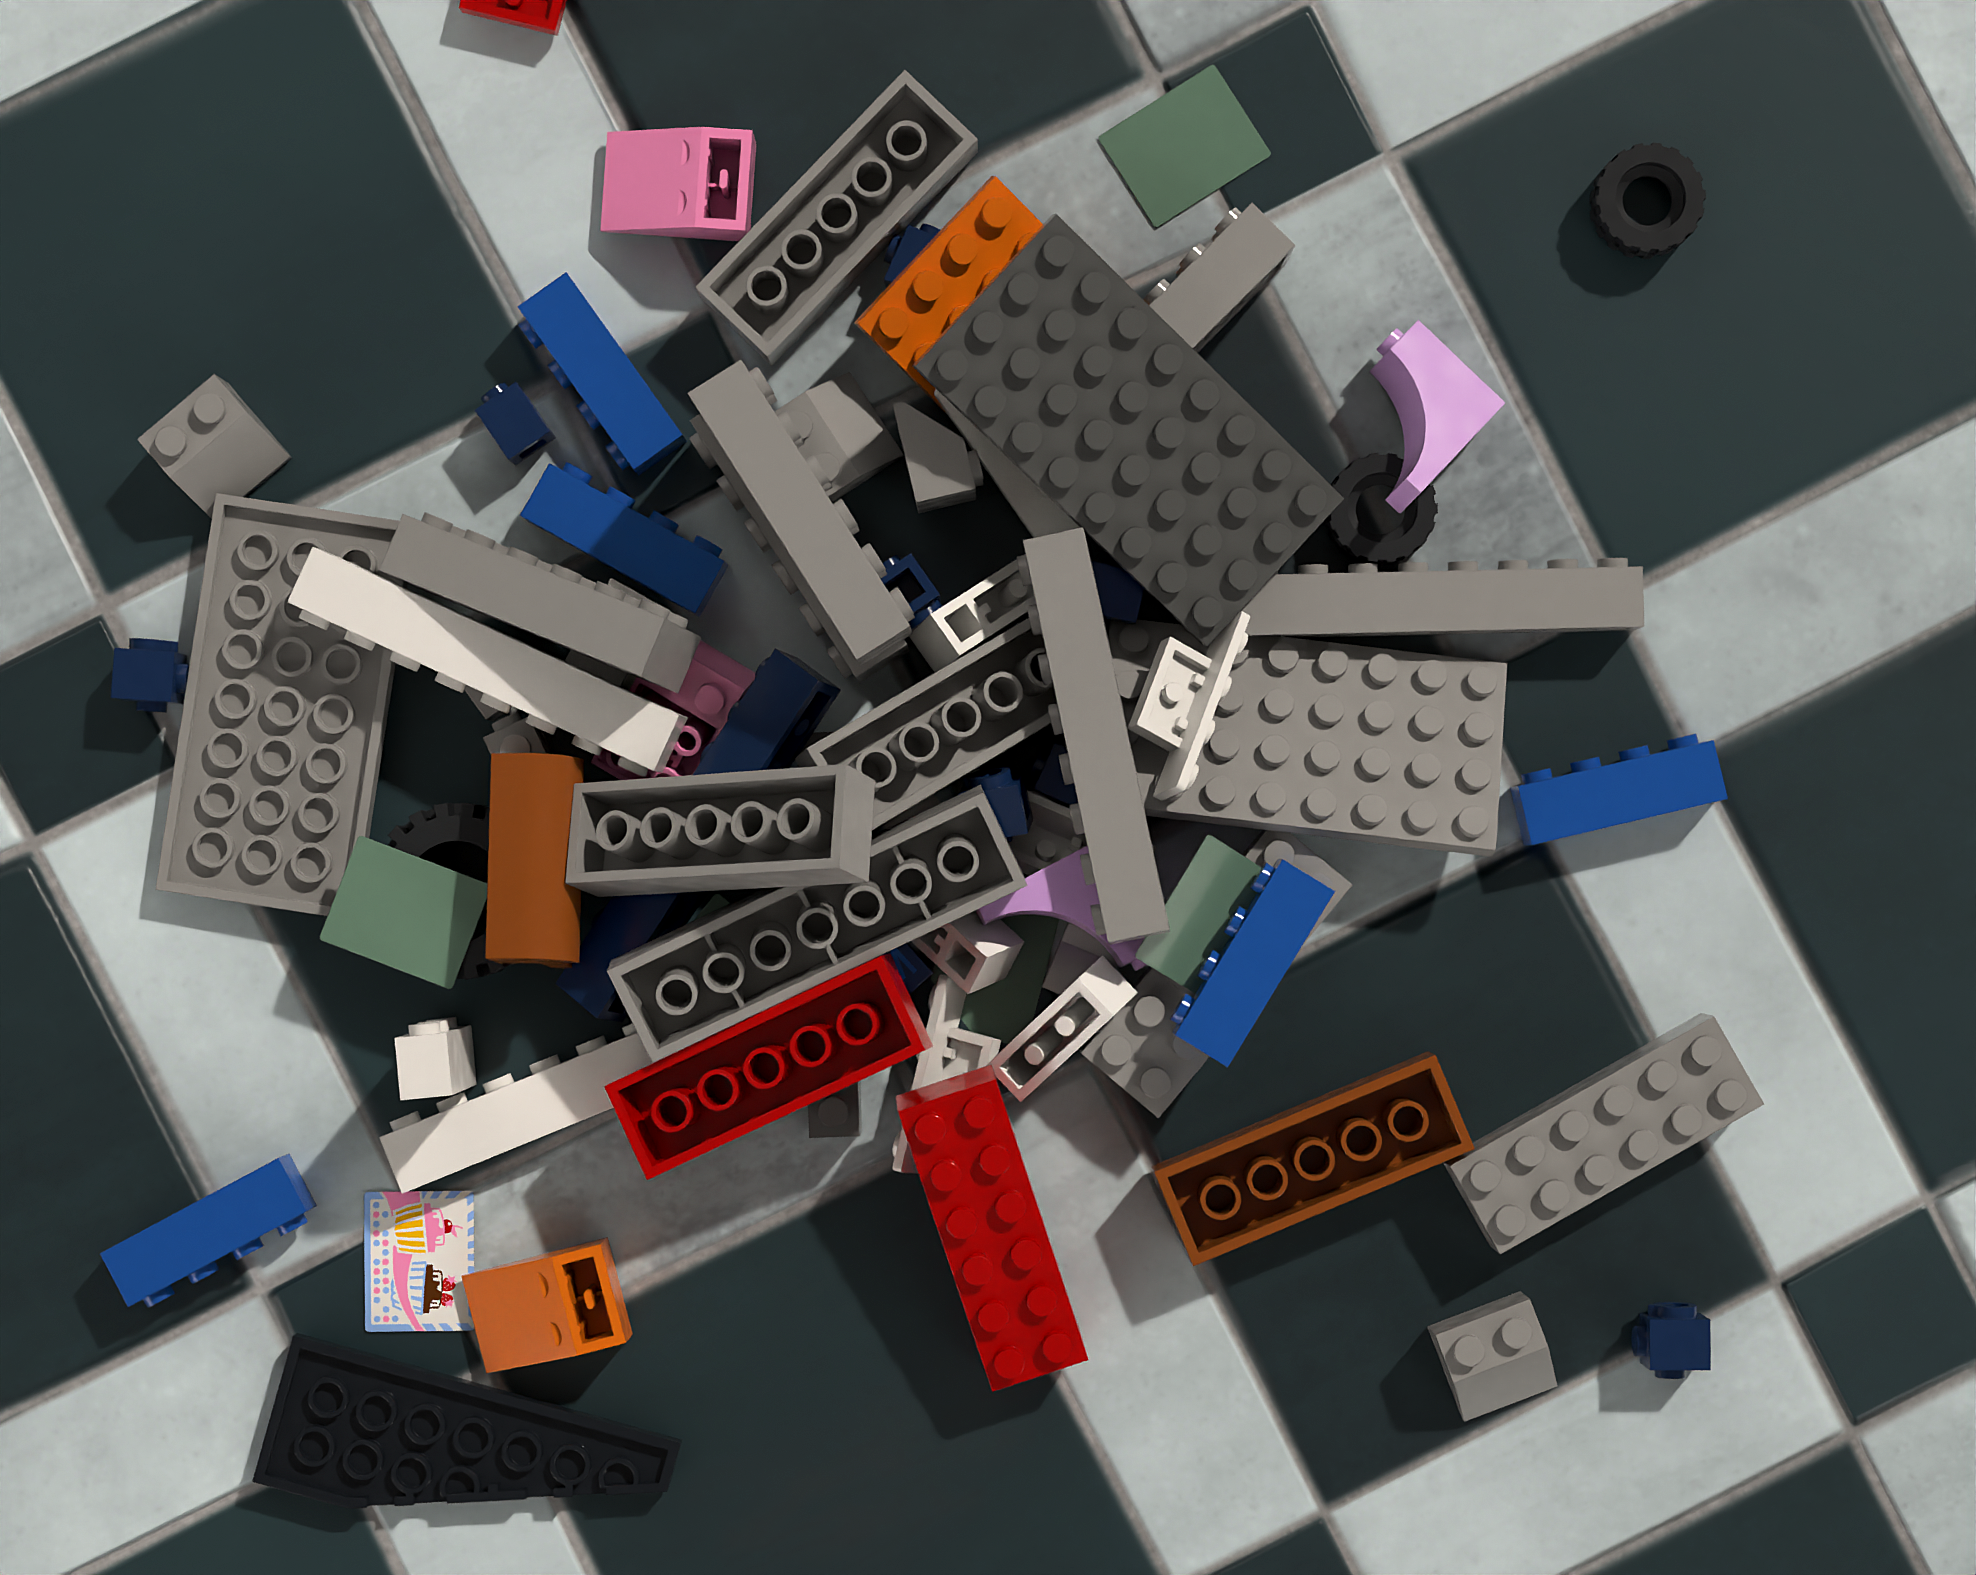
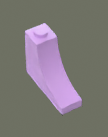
(1436, 402)
(1061, 894)

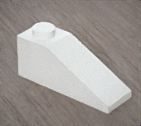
(973, 617)
(972, 952)

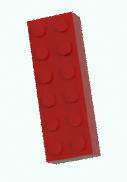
(768, 1066)
(991, 1227)

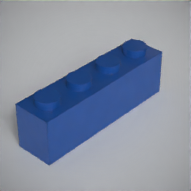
(602, 375)
(625, 539)
(1618, 792)
(1252, 961)
(208, 1230)

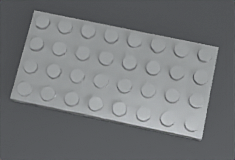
(275, 716)
(1335, 741)

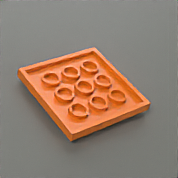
(948, 276)

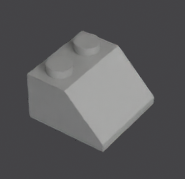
(842, 433)
(214, 445)
(936, 461)
(1494, 1355)

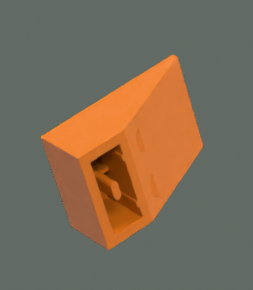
(548, 1307)

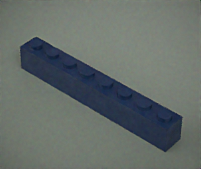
(761, 734)

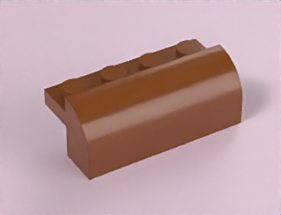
(528, 903)

